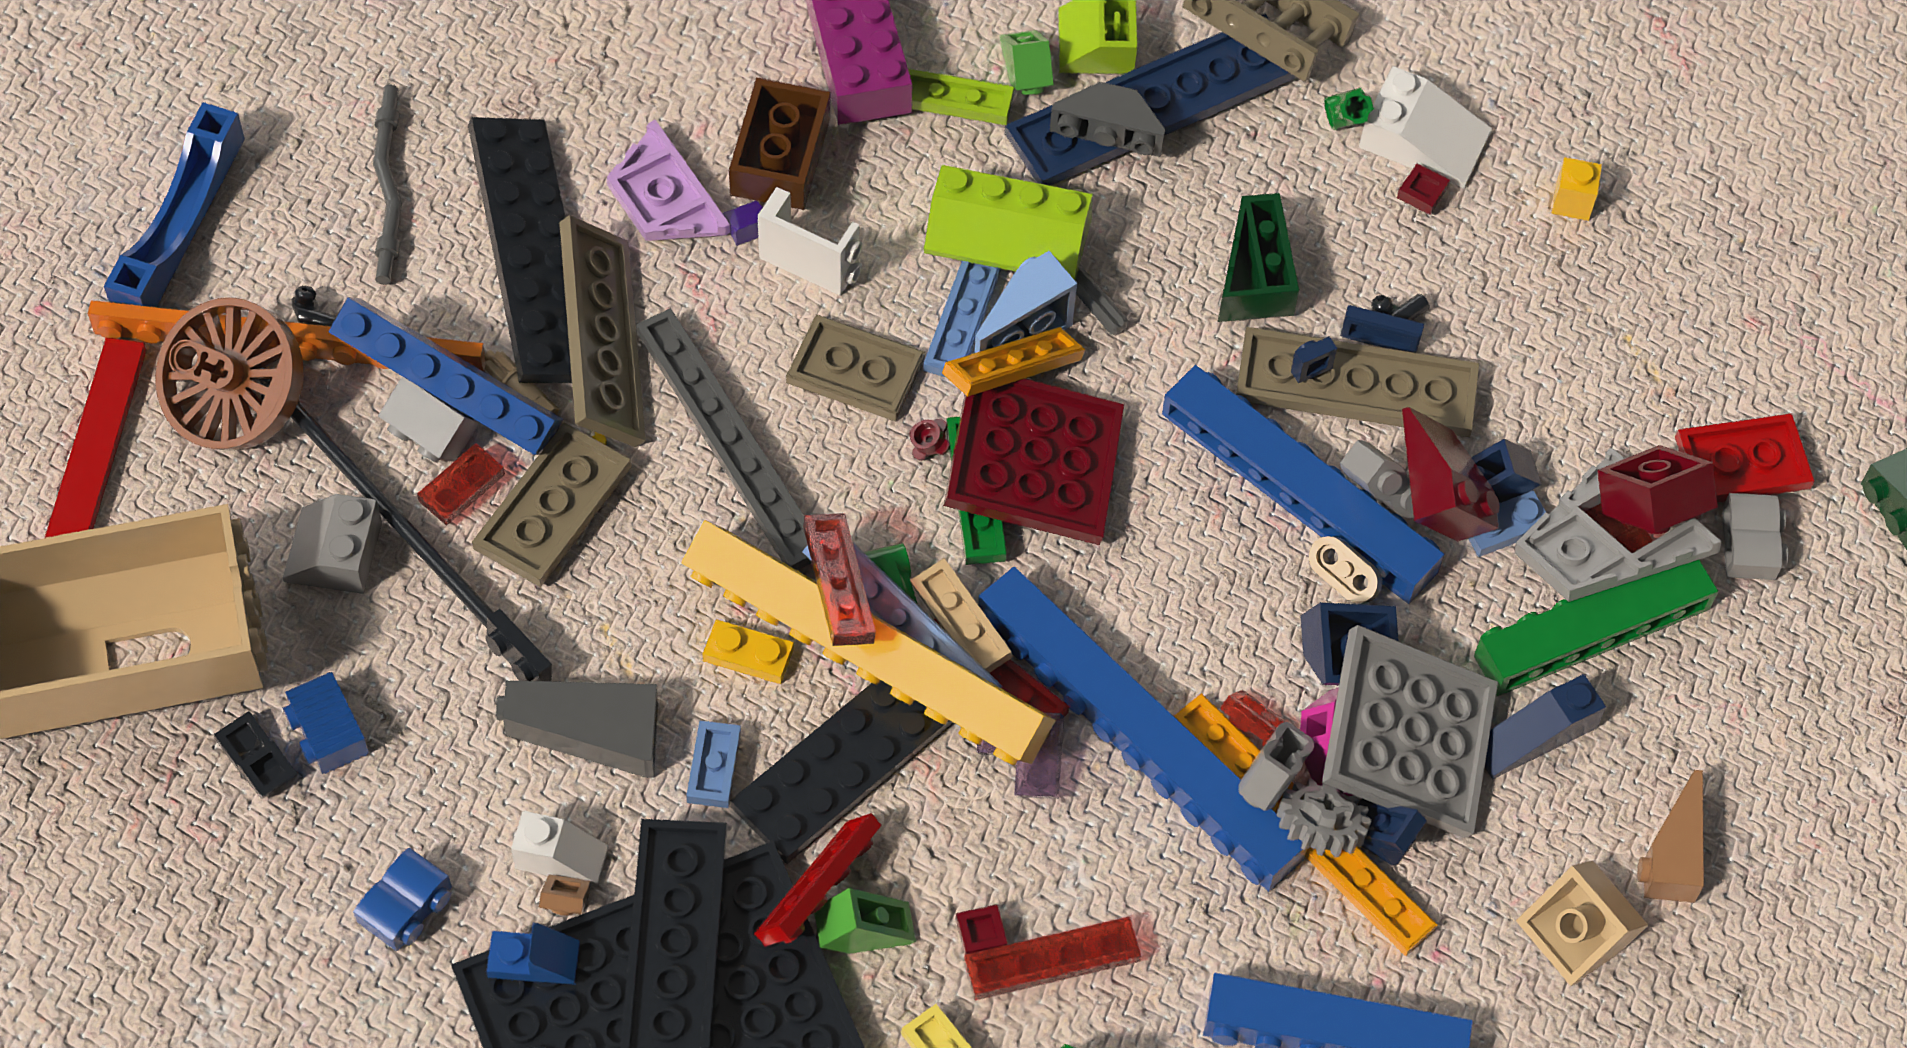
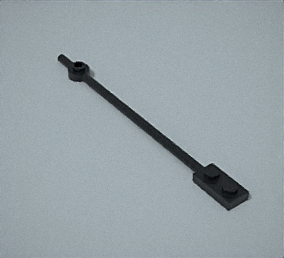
(502, 634)

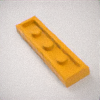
(1013, 361)

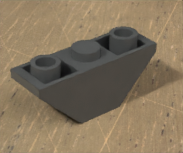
(1110, 118)

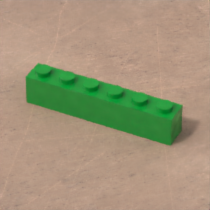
(1592, 625)

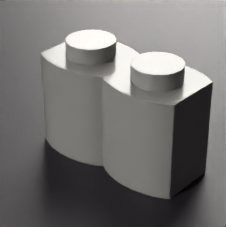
(1379, 476)
(1753, 536)
(1275, 766)

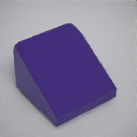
(744, 222)

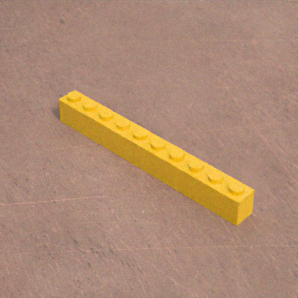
(895, 657)

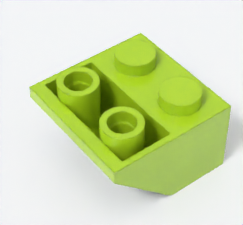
(1097, 36)

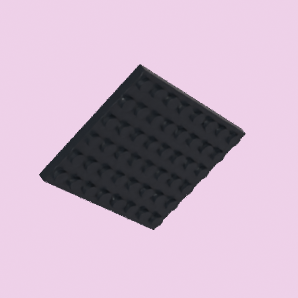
(761, 993)

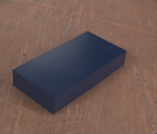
(1381, 329)

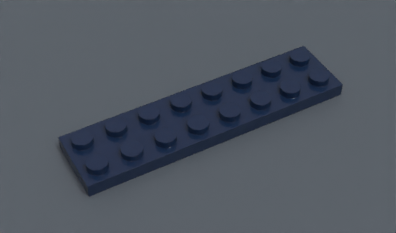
(1176, 89)

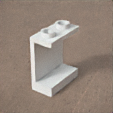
(804, 252)

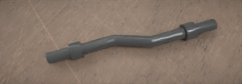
(388, 244)

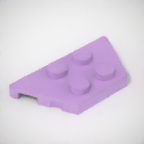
(663, 191)

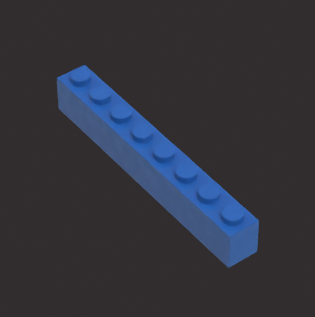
(1301, 481)

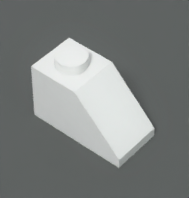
(557, 848)

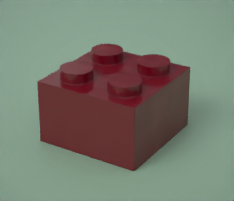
(1657, 489)

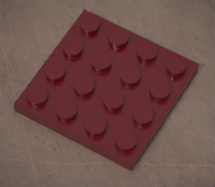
(1036, 458)

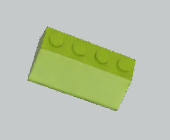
(1005, 220)

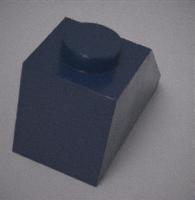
(1508, 469)

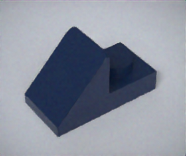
(1391, 830)

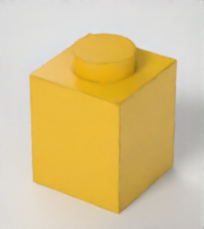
(1576, 188)

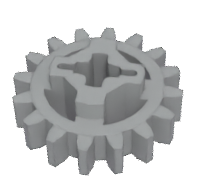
(1323, 818)

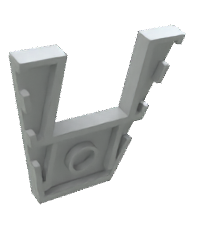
(1585, 559)

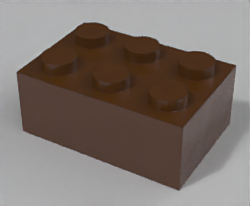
(780, 141)

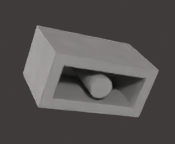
(428, 421)

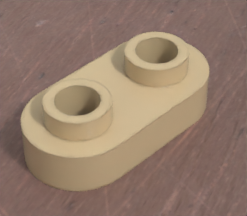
(1346, 571)

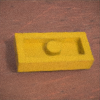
(748, 651)

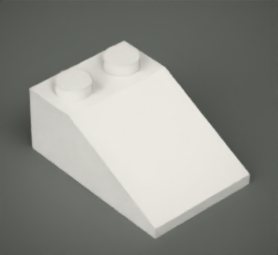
(1424, 126)

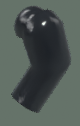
(307, 308)
(1409, 310)

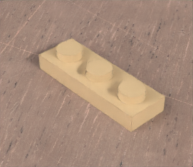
(961, 615)

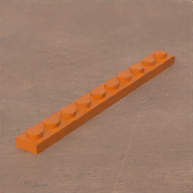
(315, 341)

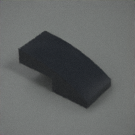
(255, 755)

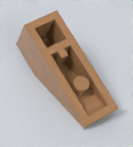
(1675, 858)

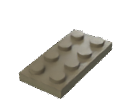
(552, 504)

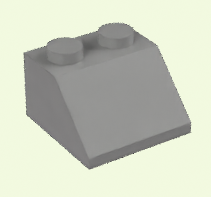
(334, 543)

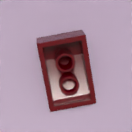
(1445, 482)

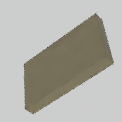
(855, 367)

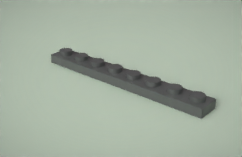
(726, 435)

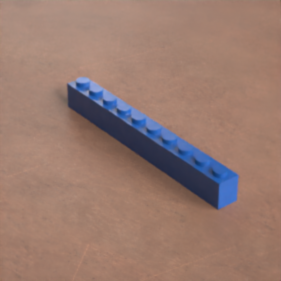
(1139, 728)

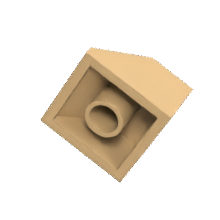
(1581, 922)

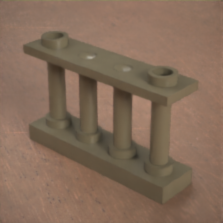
(1270, 39)

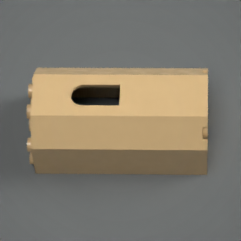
(120, 584)

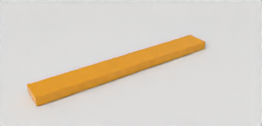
(1352, 873)

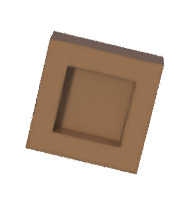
(564, 895)

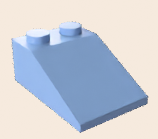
(1033, 302)

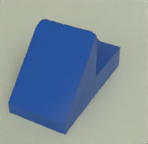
(533, 957)

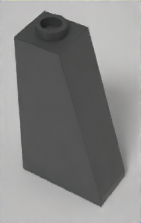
(585, 720)

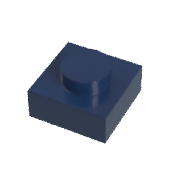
(1313, 359)

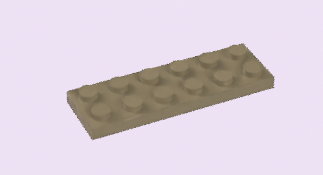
(602, 332)
(1364, 382)

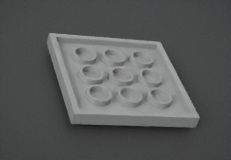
(1410, 731)

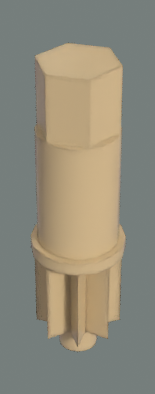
(505, 371)

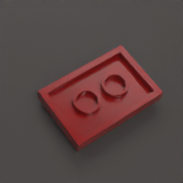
(1751, 455)

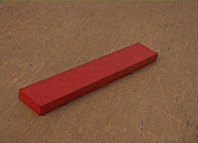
(97, 437)

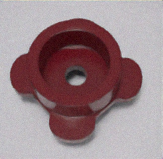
(922, 432)

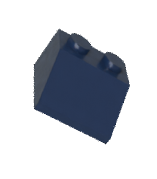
(1327, 630)

